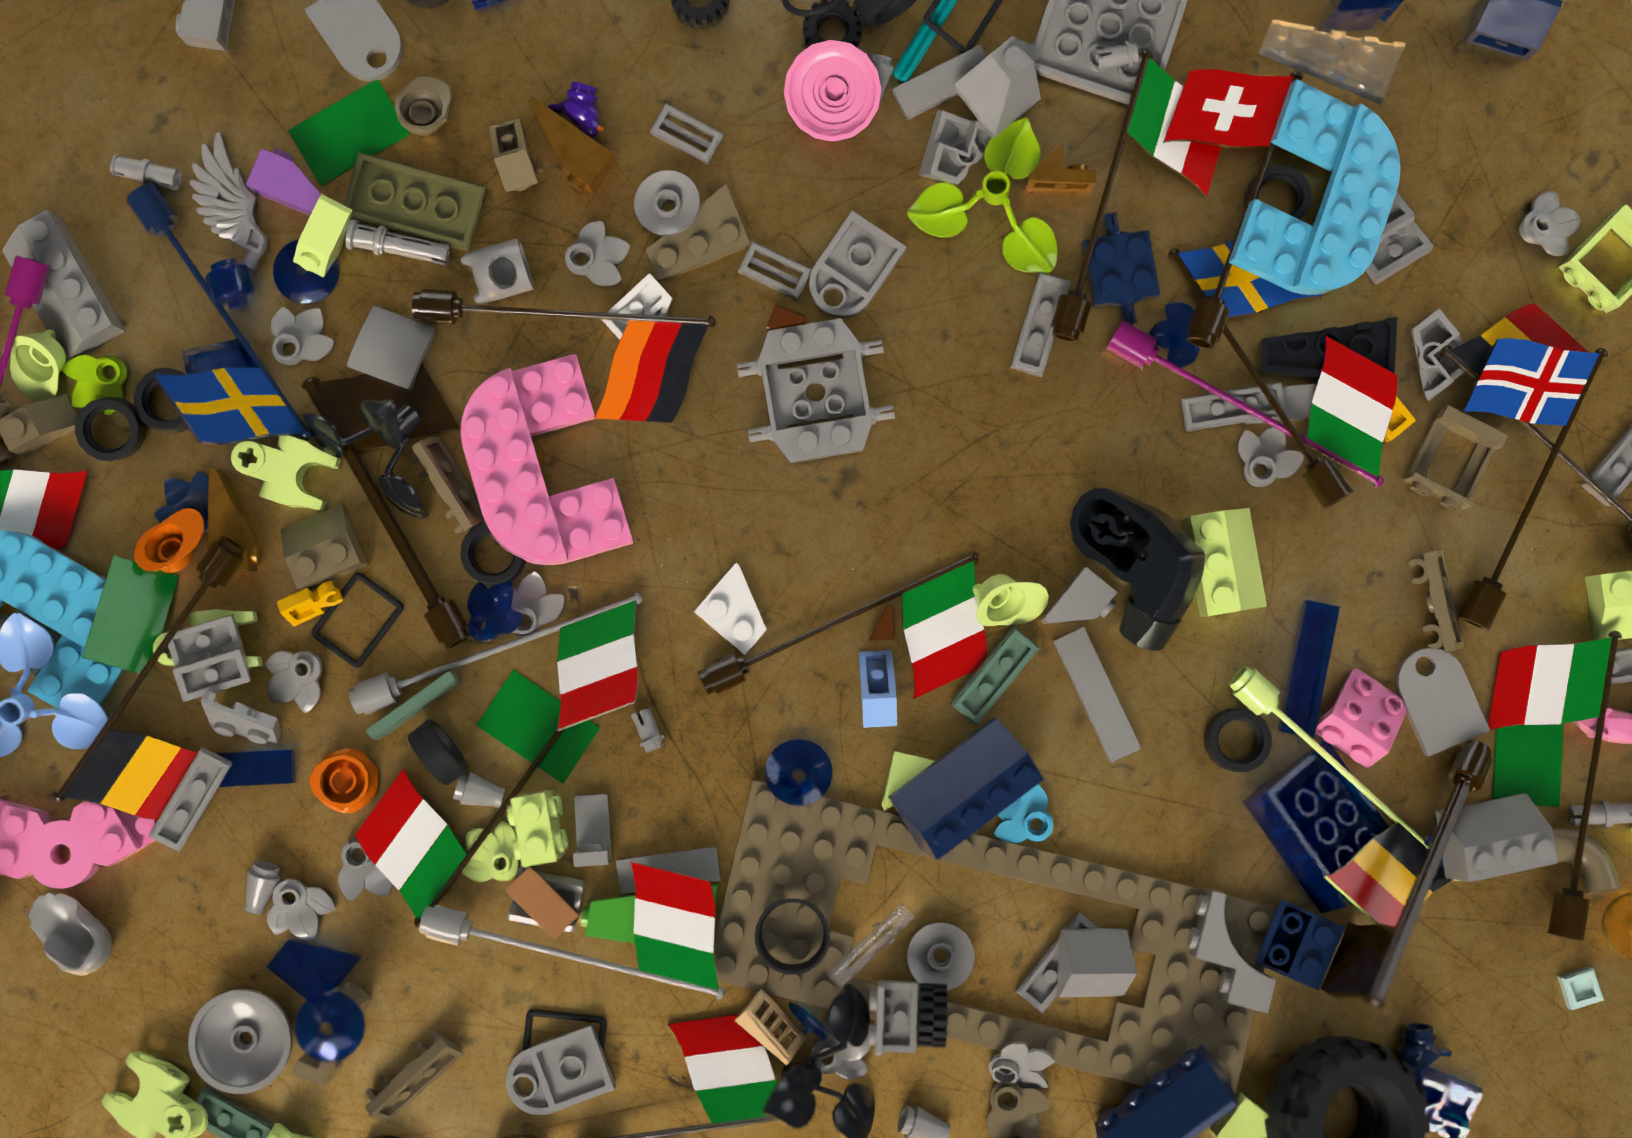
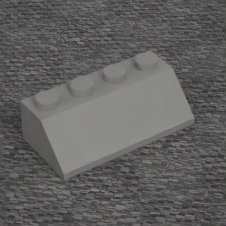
(72, 297)

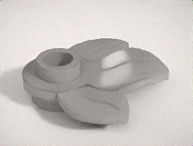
(1549, 224)
(602, 254)
(303, 332)
(1271, 453)
(532, 600)
(291, 681)
(360, 874)
(302, 912)
(844, 1063)
(1021, 1066)

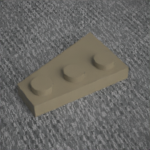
(712, 236)

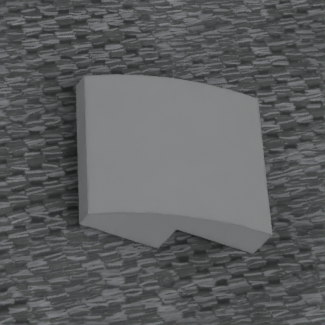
(1400, 243)
(391, 347)
(208, 658)

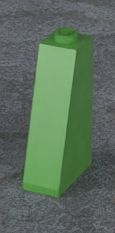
(614, 917)

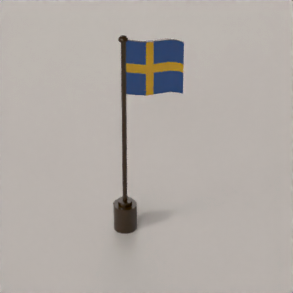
(1250, 295)

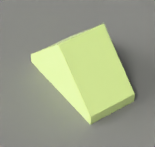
(901, 770)
(1242, 1121)

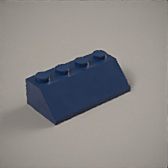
(965, 789)
(1175, 1102)

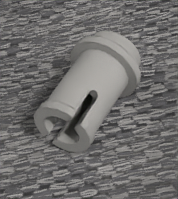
(1117, 56)
(648, 730)

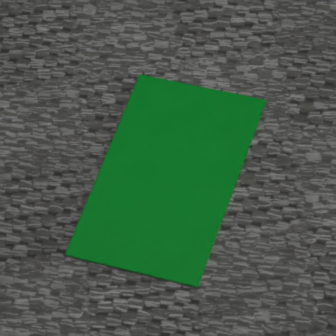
(352, 125)
(129, 615)
(527, 718)
(1529, 762)

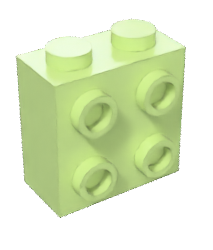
(537, 827)

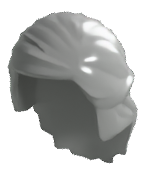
(70, 934)

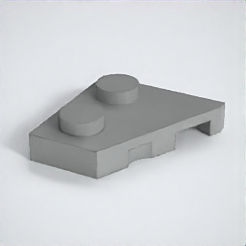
(240, 721)

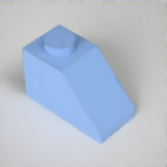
(877, 688)

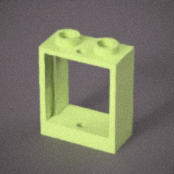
(1578, 276)

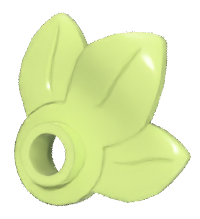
(485, 861)

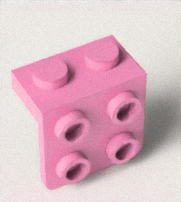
(1363, 719)

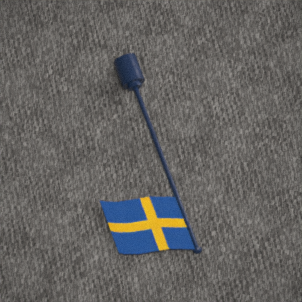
(222, 402)

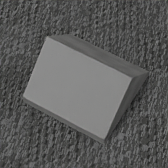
(1095, 963)

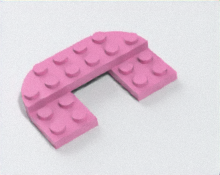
(508, 476)

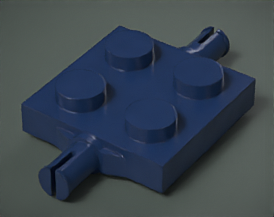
(1121, 269)

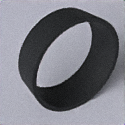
(792, 969)

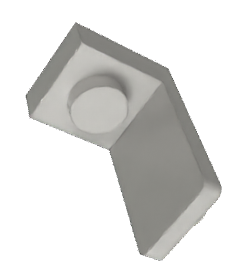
(592, 830)

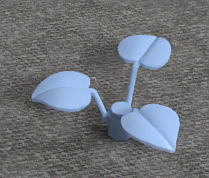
(79, 716)

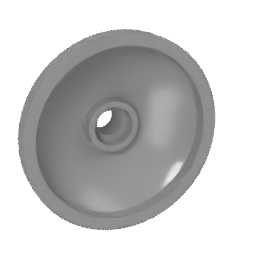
(219, 1046)

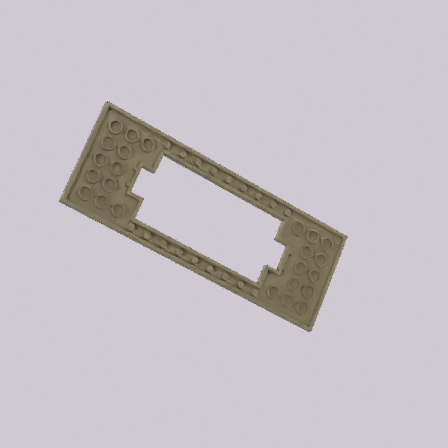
(808, 848)

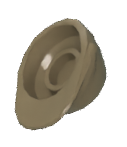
(423, 105)

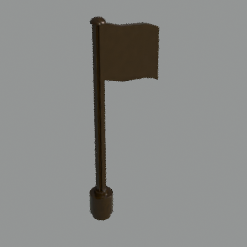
(339, 404)
(1372, 952)

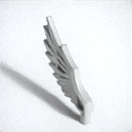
(228, 202)

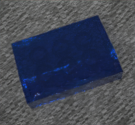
(1315, 822)

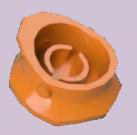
(345, 780)

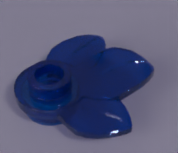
(1173, 334)
(493, 607)

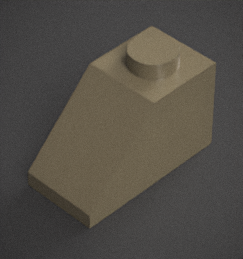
(512, 155)
(38, 424)

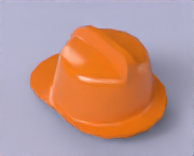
(171, 543)

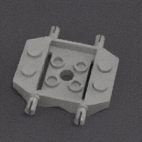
(840, 378)

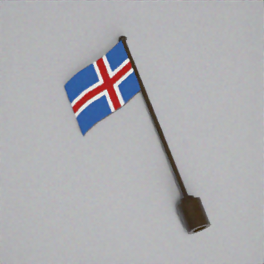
(1533, 387)

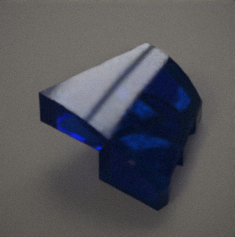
(1449, 1102)

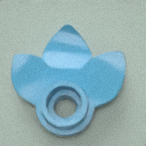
(1018, 816)

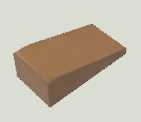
(541, 902)

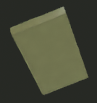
(415, 201)

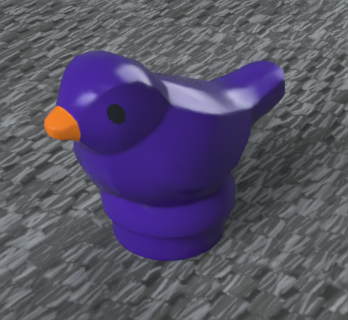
(581, 108)

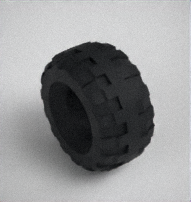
(1383, 1085)

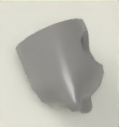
(499, 271)

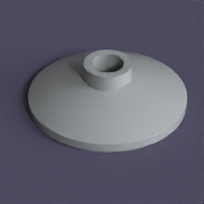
(664, 188)
(958, 960)

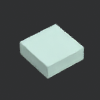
(1580, 988)

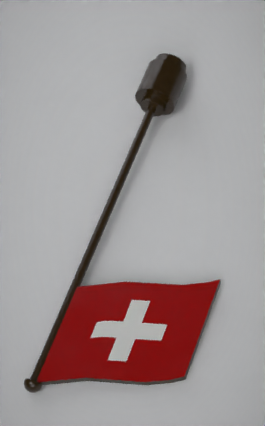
(1230, 113)

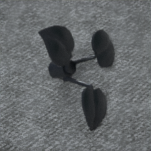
(393, 428)
(793, 1096)

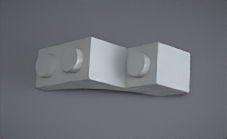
(1211, 943)

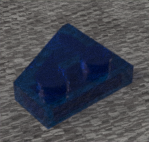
(312, 967)

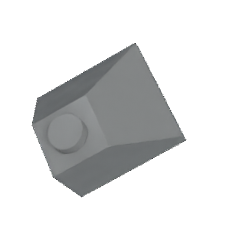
(1000, 87)

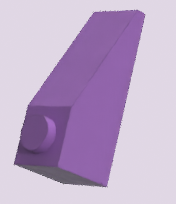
(282, 181)

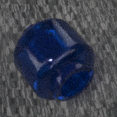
(230, 283)

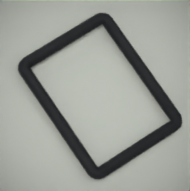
(951, 40)
(356, 664)
(561, 1015)

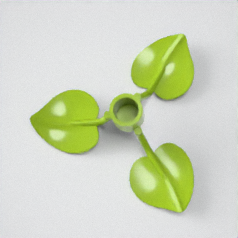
(1012, 152)

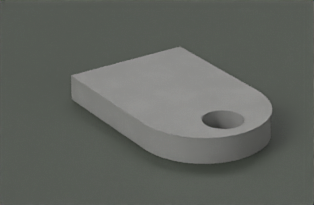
(356, 33)
(855, 265)
(1440, 703)
(562, 1072)

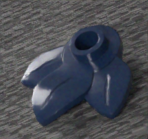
(185, 495)

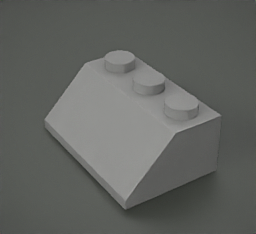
(1498, 839)

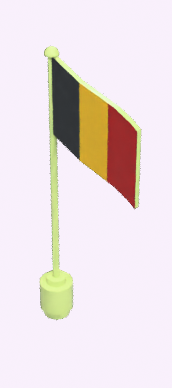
(1387, 866)

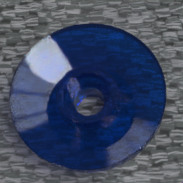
(305, 287)
(803, 757)
(346, 1022)

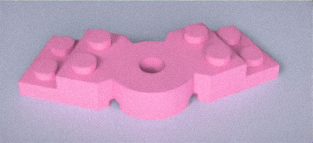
(93, 834)

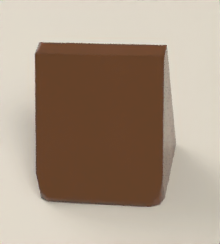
(783, 318)
(885, 627)

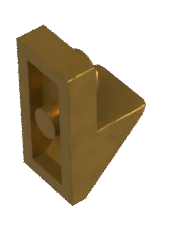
(1052, 176)

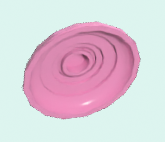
(832, 90)

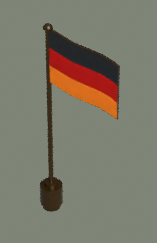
(647, 368)

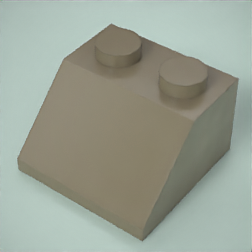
(322, 548)

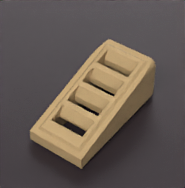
(755, 1026)

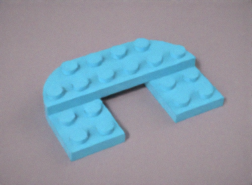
(1354, 206)
(66, 600)

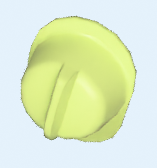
(37, 364)
(1008, 601)

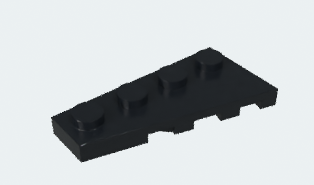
(1303, 352)

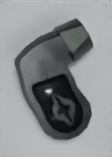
(1147, 552)

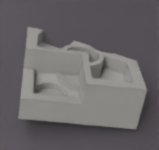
(953, 148)
(1428, 339)

